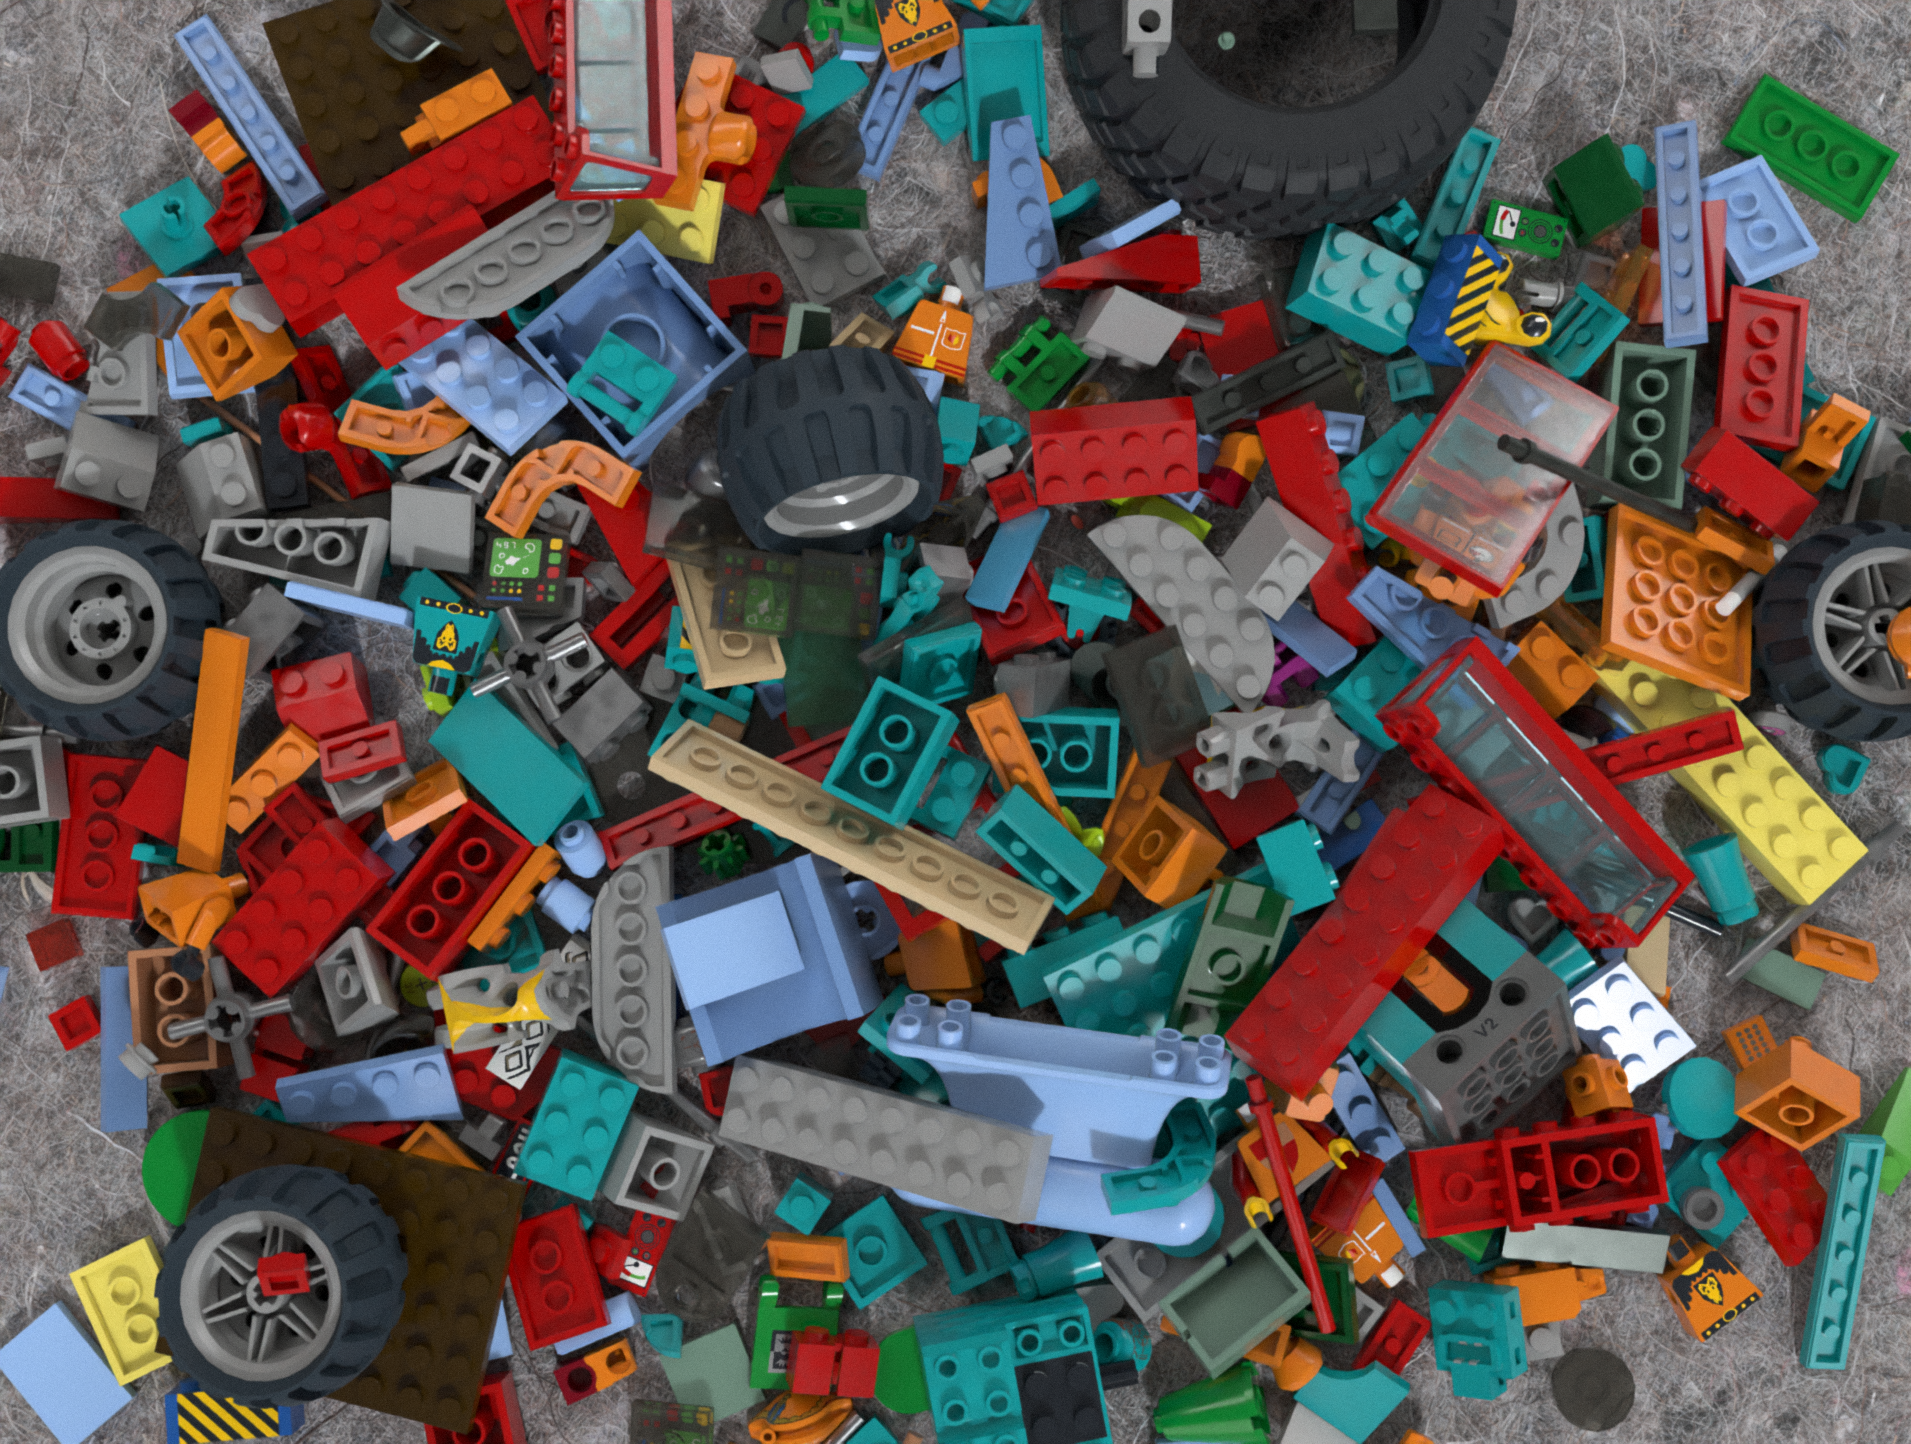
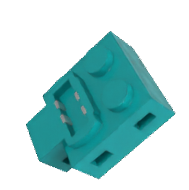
(1477, 1336)

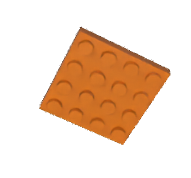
(1664, 602)

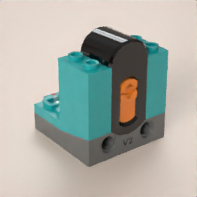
(1473, 1028)

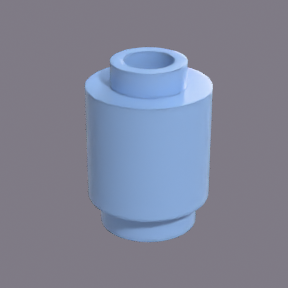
(581, 848)
(567, 905)

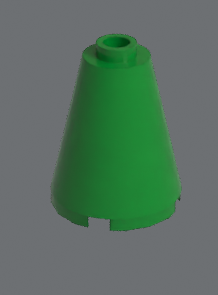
(1217, 1410)

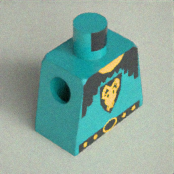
(451, 640)

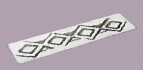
(518, 1058)

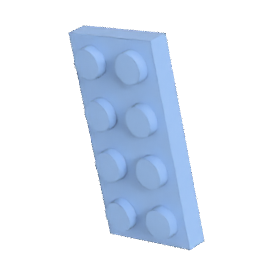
(487, 384)

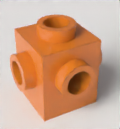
(1597, 1086)

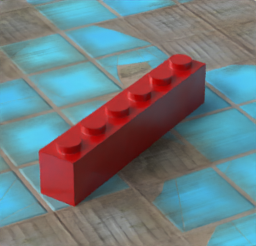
(1313, 492)

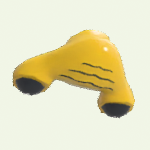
(1506, 321)

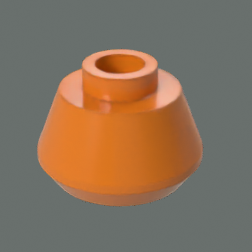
(1299, 1365)

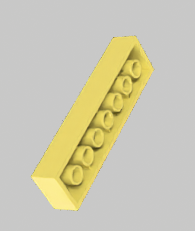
(1746, 792)

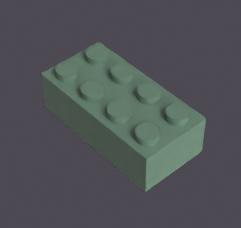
(1652, 425)

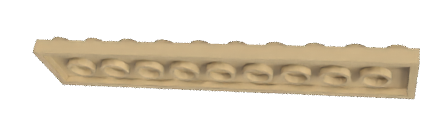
(899, 860)

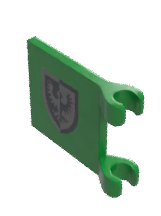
(775, 1328)

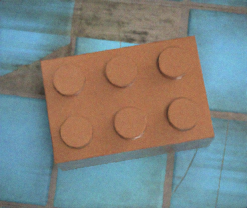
(165, 997)

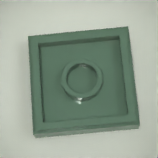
(714, 1372)

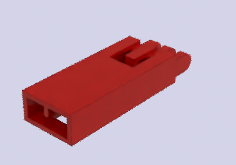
(639, 622)

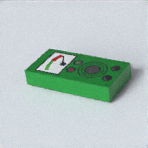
(1524, 229)

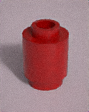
(59, 349)

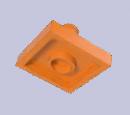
(428, 802)

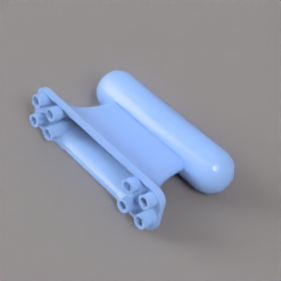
(1086, 1088)

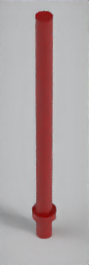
(1262, 1106)

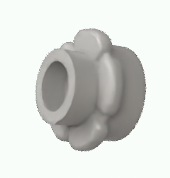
(139, 1060)

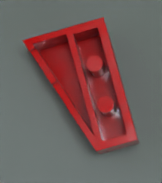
(1748, 485)
(625, 530)

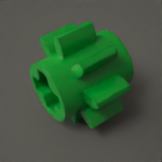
(723, 853)

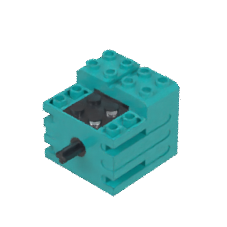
(1017, 1372)

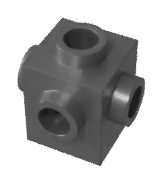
(482, 472)

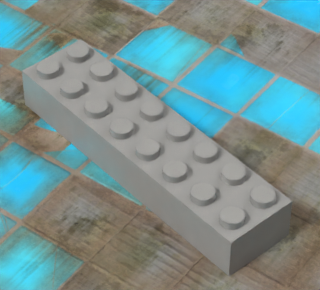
(887, 1137)

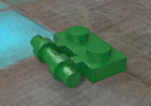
(852, 18)
(1048, 371)

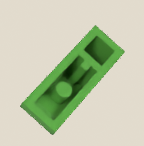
(1893, 1123)

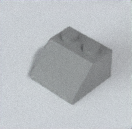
(1126, 329)
(108, 463)
(223, 482)
(1275, 558)
(357, 984)
(640, 1151)

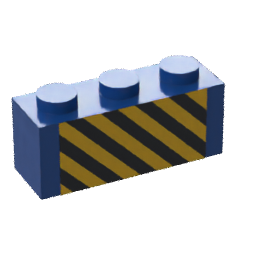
(1455, 300)
(202, 1418)

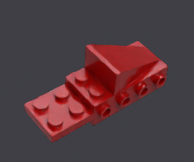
(1540, 1175)

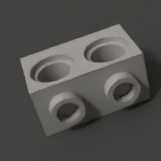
(567, 676)

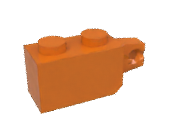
(456, 112)
(1549, 1289)

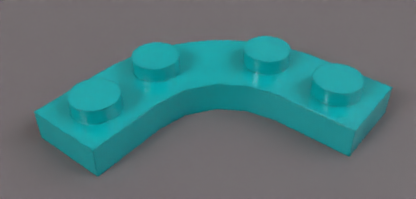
(1173, 1177)

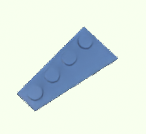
(1019, 220)
(1416, 622)
(384, 1088)

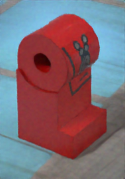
(745, 294)

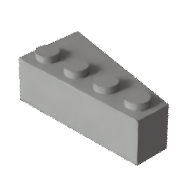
(315, 552)

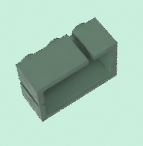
(1236, 1307)

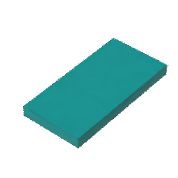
(509, 764)

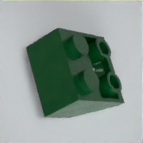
(1594, 191)

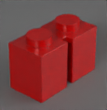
(275, 1035)
(837, 1359)

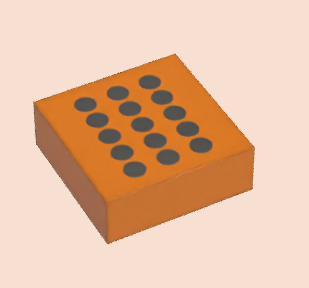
(1749, 1041)

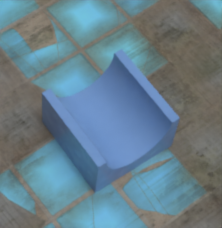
(656, 312)
(837, 966)

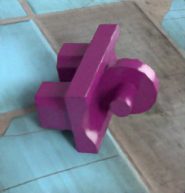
(1287, 664)

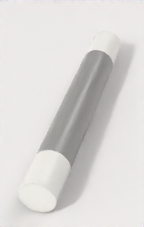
(1746, 585)

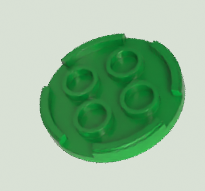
(172, 1163)

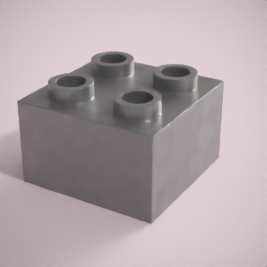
(277, 630)

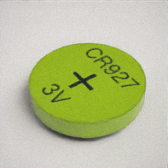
(415, 985)

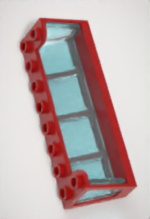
(612, 99)
(1556, 810)

